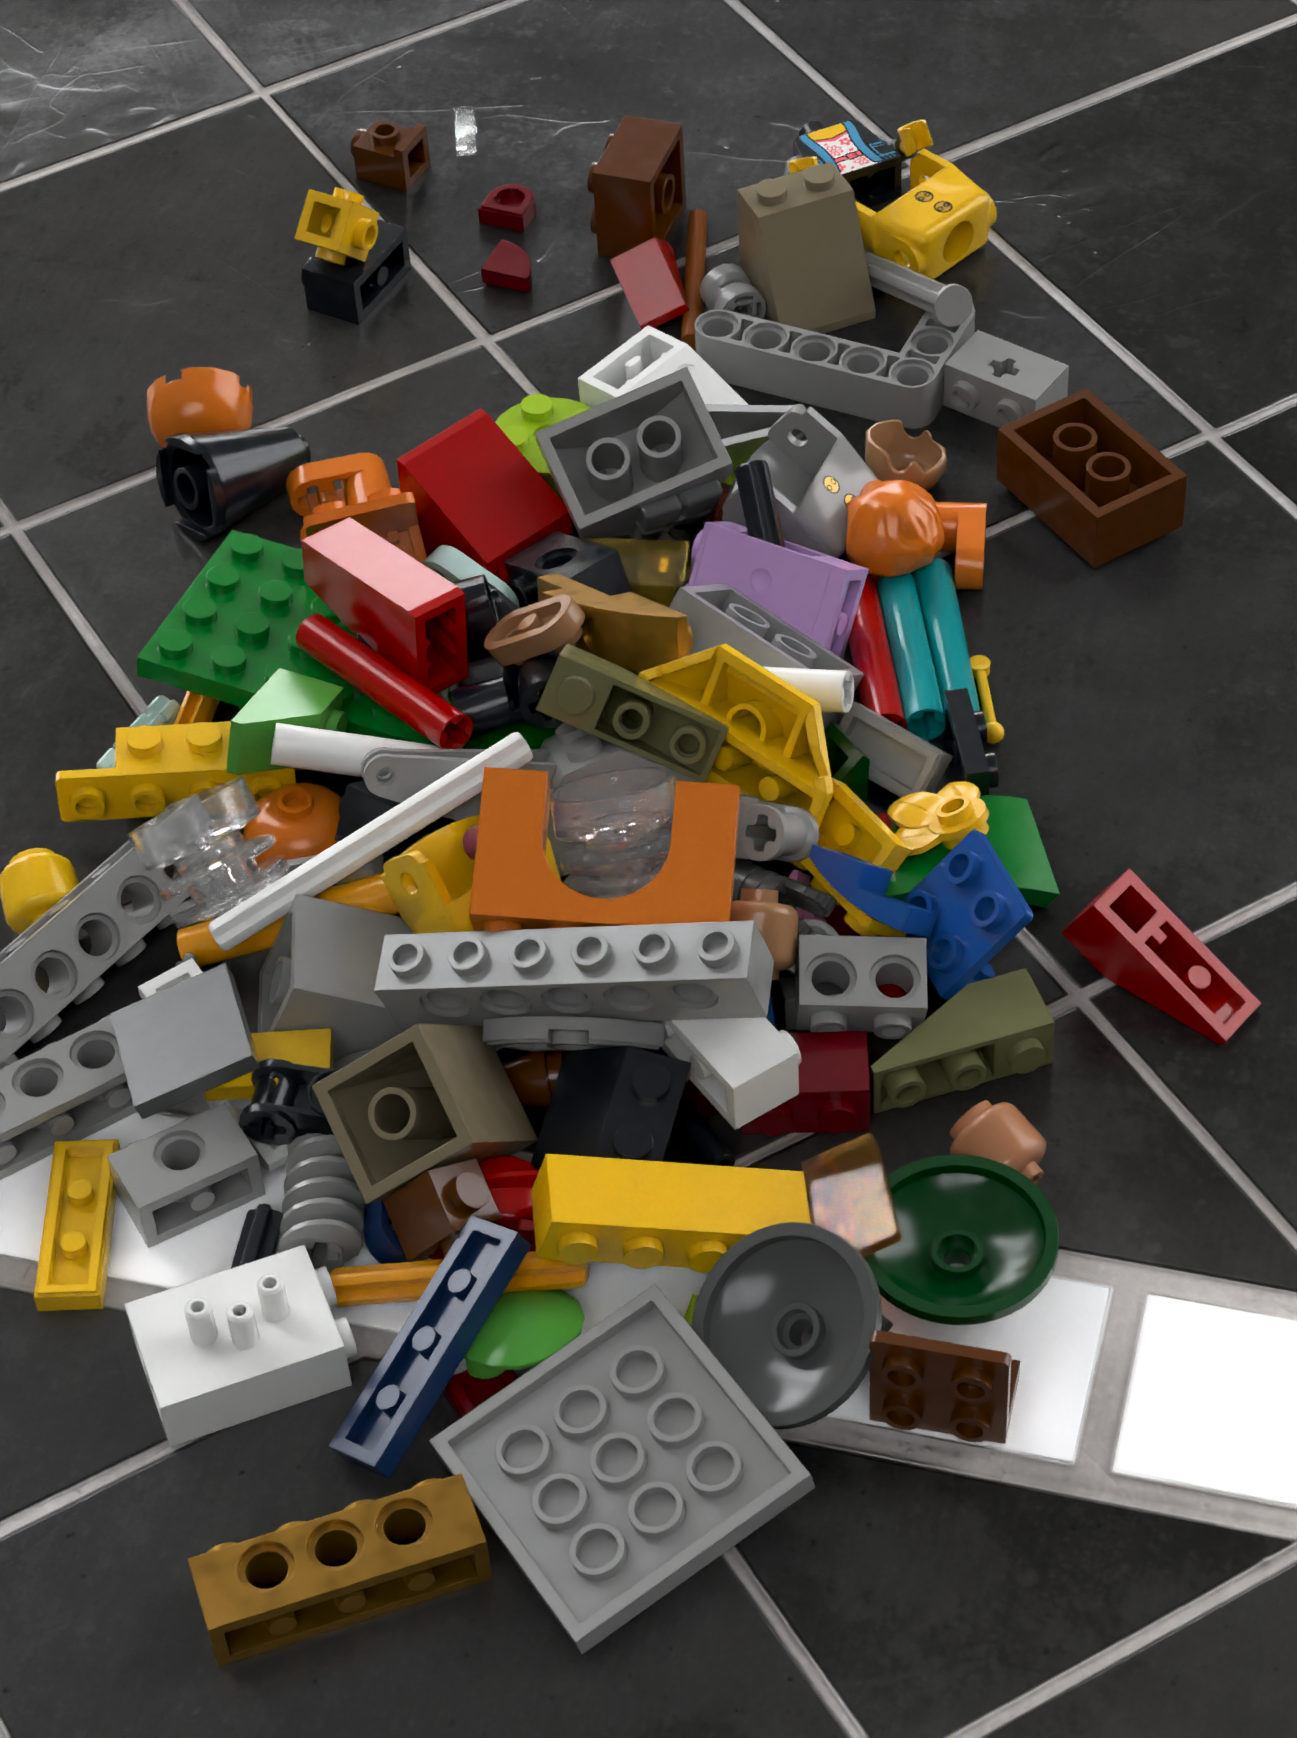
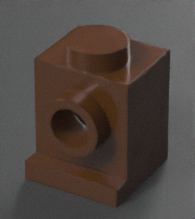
(391, 154)

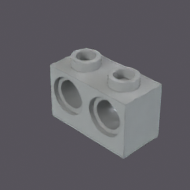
(859, 968)

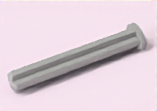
(948, 303)

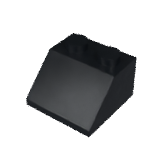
(614, 1105)

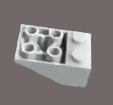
(646, 359)

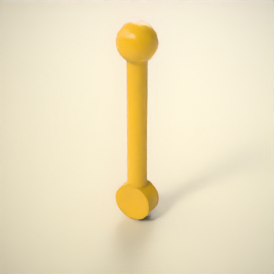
(981, 669)

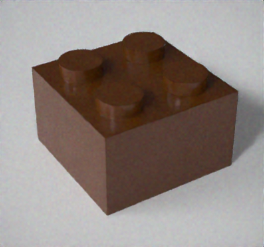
(637, 185)

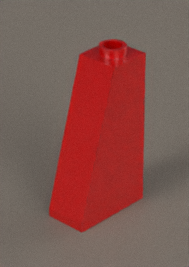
(390, 602)

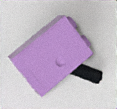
(789, 580)

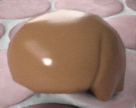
(898, 456)

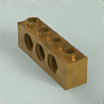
(323, 1598)

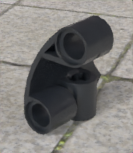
(497, 694)

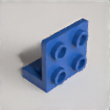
(975, 910)

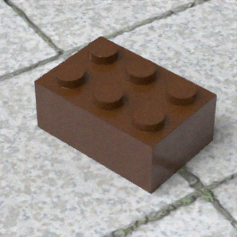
(1091, 477)

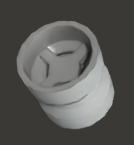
(731, 289)

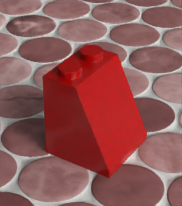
(480, 494)

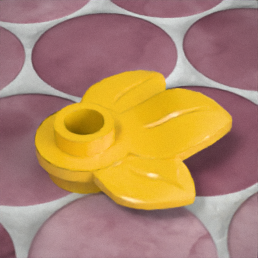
(941, 817)

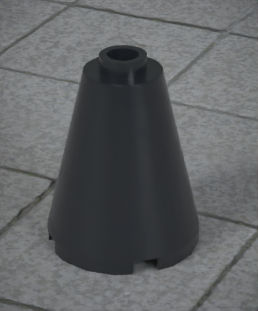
(225, 474)

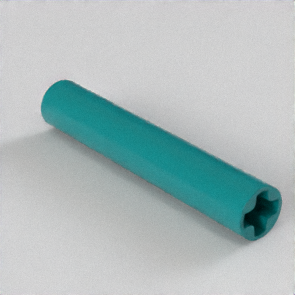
(945, 629)
(911, 656)

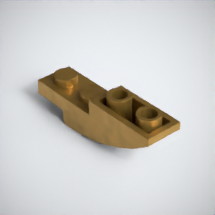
(624, 626)

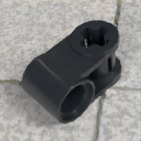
(289, 1104)

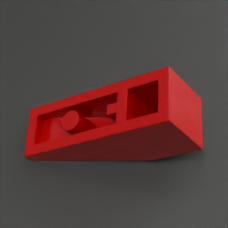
(1158, 959)

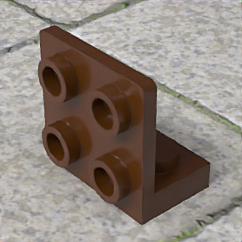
(942, 1387)

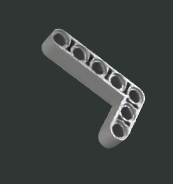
(833, 369)

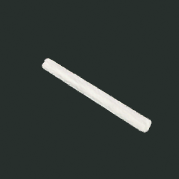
(367, 842)

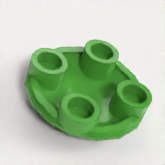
(524, 1331)

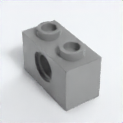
(186, 1174)

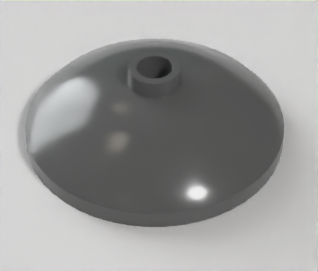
(765, 1299)

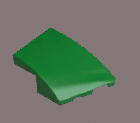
(1014, 840)

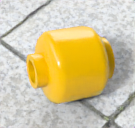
(33, 885)

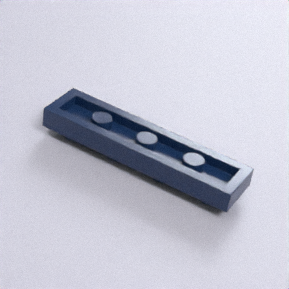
(430, 1346)

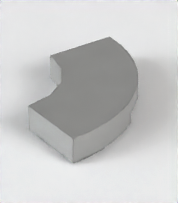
(571, 1033)

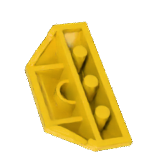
(773, 733)

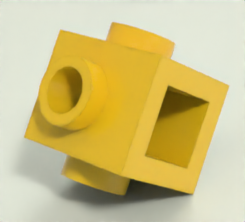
(338, 225)

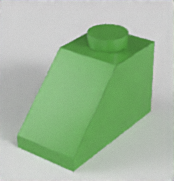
(285, 700)

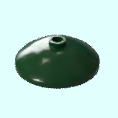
(971, 1216)

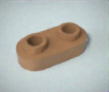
(535, 630)

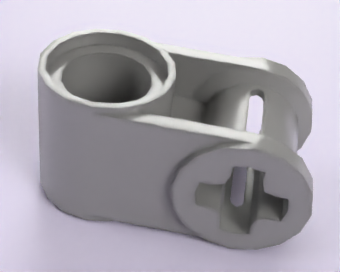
(774, 831)

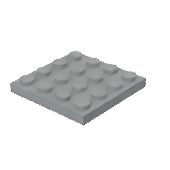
(621, 1467)

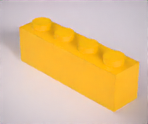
(656, 1210)

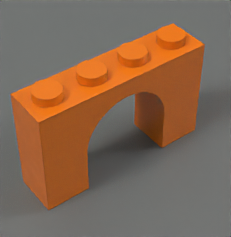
(520, 891)

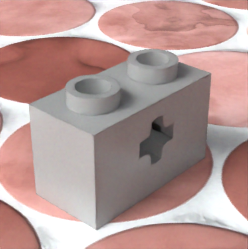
(1001, 380)

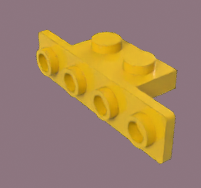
(156, 769)
(857, 831)

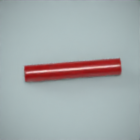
(873, 657)
(384, 682)

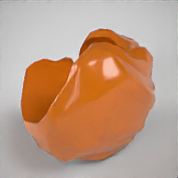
(893, 528)

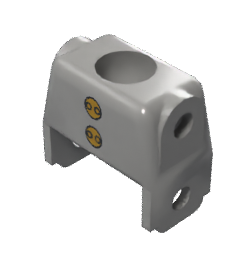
(809, 481)

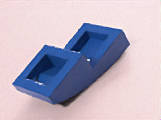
(866, 886)

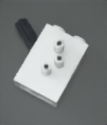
(242, 1337)

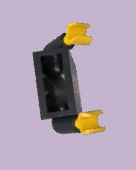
(863, 158)

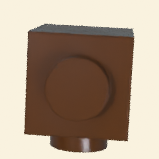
(437, 1206)

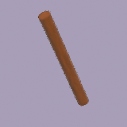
(694, 272)

